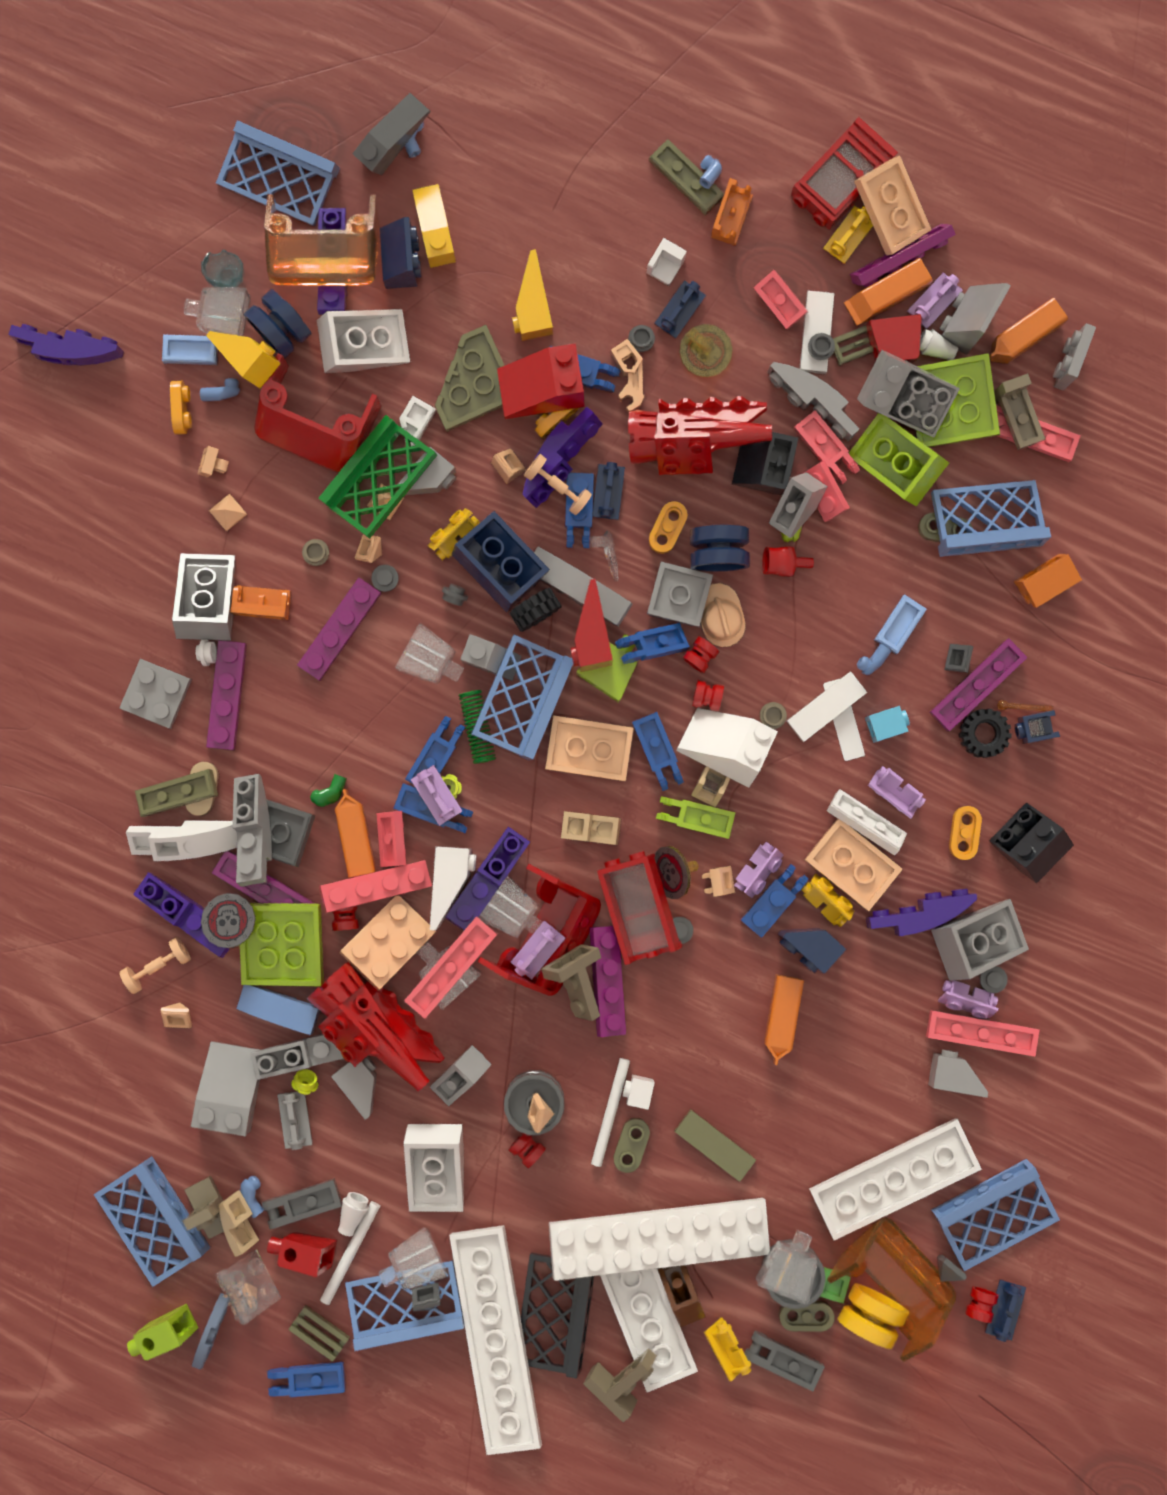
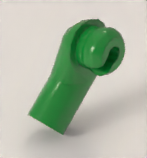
(329, 795)

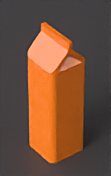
(888, 292)
(1027, 332)
(354, 836)
(783, 1015)

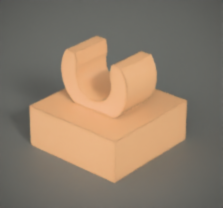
(210, 462)
(721, 881)

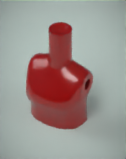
(783, 561)

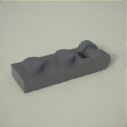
(303, 1203)
(785, 1361)

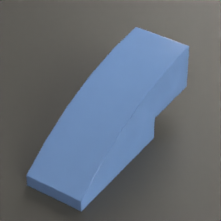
(278, 1008)

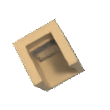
(710, 786)

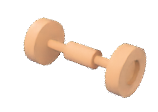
(579, 501)
(131, 979)

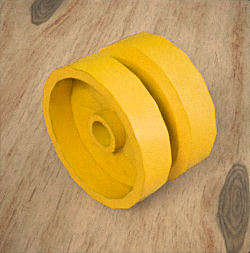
(873, 1316)

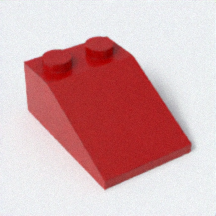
(542, 383)
(591, 639)

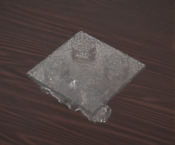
(248, 1287)

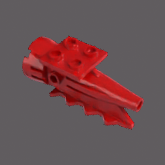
(688, 433)
(373, 1024)

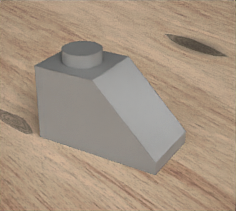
(435, 478)
(797, 503)
(487, 656)
(954, 1074)
(460, 1075)
(358, 1084)

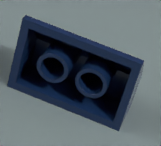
(499, 561)

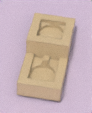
(591, 828)
(235, 1224)

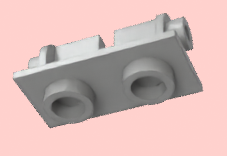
(294, 1120)

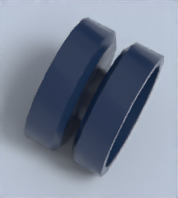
(278, 323)
(719, 548)

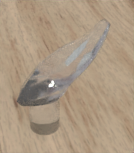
(609, 549)

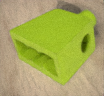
(614, 678)
(163, 1333)

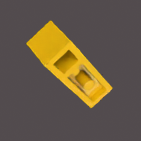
(434, 226)
(532, 308)
(248, 357)

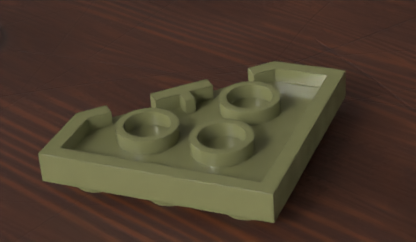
(471, 381)

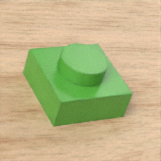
(837, 1290)

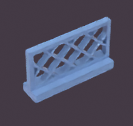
(286, 151)
(999, 538)
(546, 700)
(989, 1193)
(168, 1206)
(406, 1330)

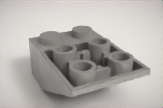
(907, 394)

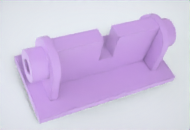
(936, 299)
(887, 783)
(436, 795)
(755, 878)
(537, 950)
(980, 1004)

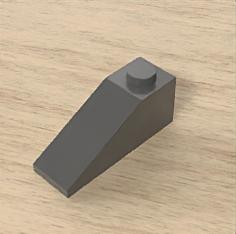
(391, 134)

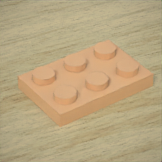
(893, 205)
(589, 748)
(853, 864)
(387, 942)

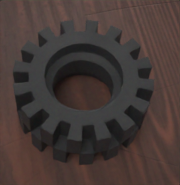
(535, 609)
(1001, 733)

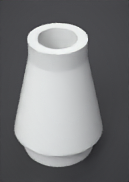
(936, 346)
(352, 1212)

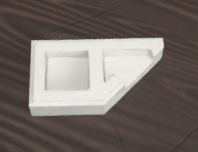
(416, 417)

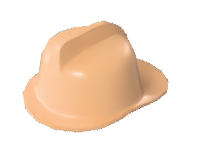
(723, 616)

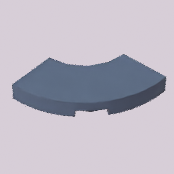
(210, 1332)

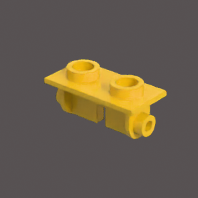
(849, 234)
(445, 539)
(838, 908)
(726, 1350)

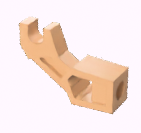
(634, 387)

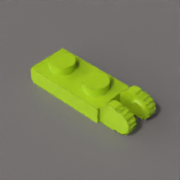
(699, 817)

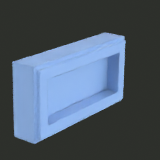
(189, 350)
(900, 624)

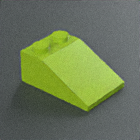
(898, 459)

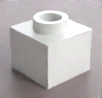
(638, 1091)

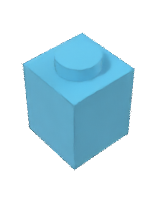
(887, 723)

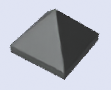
(958, 658)
(948, 1270)
(426, 1297)

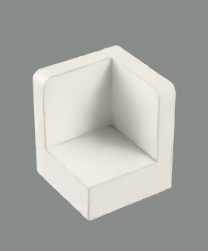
(666, 262)

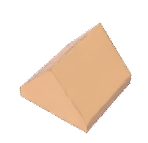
(507, 465)

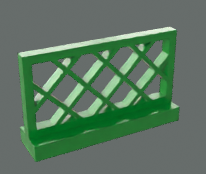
(359, 468)

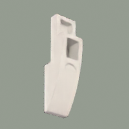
(185, 842)

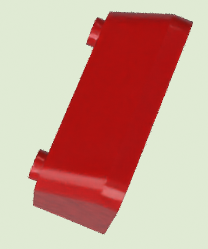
(305, 437)
(567, 911)

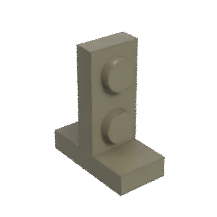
(1019, 411)
(572, 972)
(205, 1202)
(616, 1391)

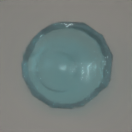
(223, 269)

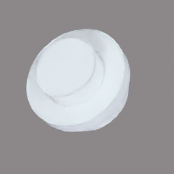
(206, 652)

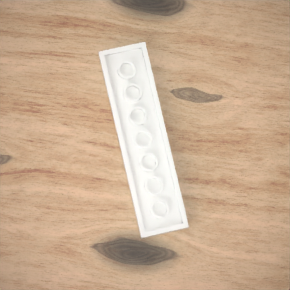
(658, 1238)
(495, 1340)

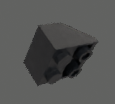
(766, 464)
(1032, 842)

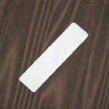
(847, 731)

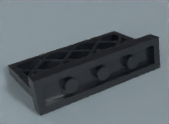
(576, 1326)

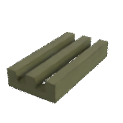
(838, 351)
(295, 1329)

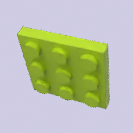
(974, 407)
(284, 946)

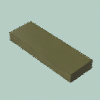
(685, 176)
(176, 793)
(715, 1145)

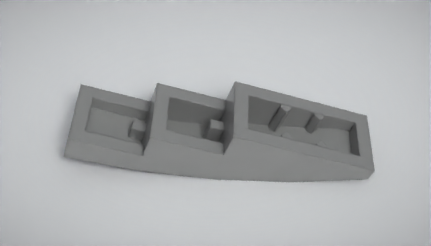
(575, 584)

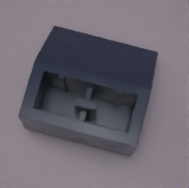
(398, 255)
(815, 946)

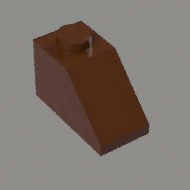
(681, 1294)

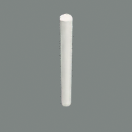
(610, 1112)
(349, 1253)

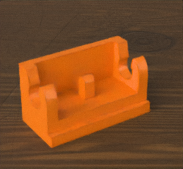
(732, 213)
(1048, 580)
(261, 602)

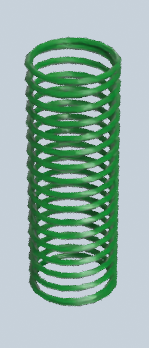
(481, 759)

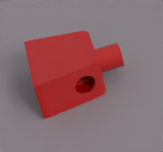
(896, 336)
(303, 1253)

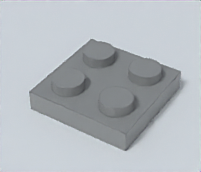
(1075, 352)
(680, 594)
(155, 693)

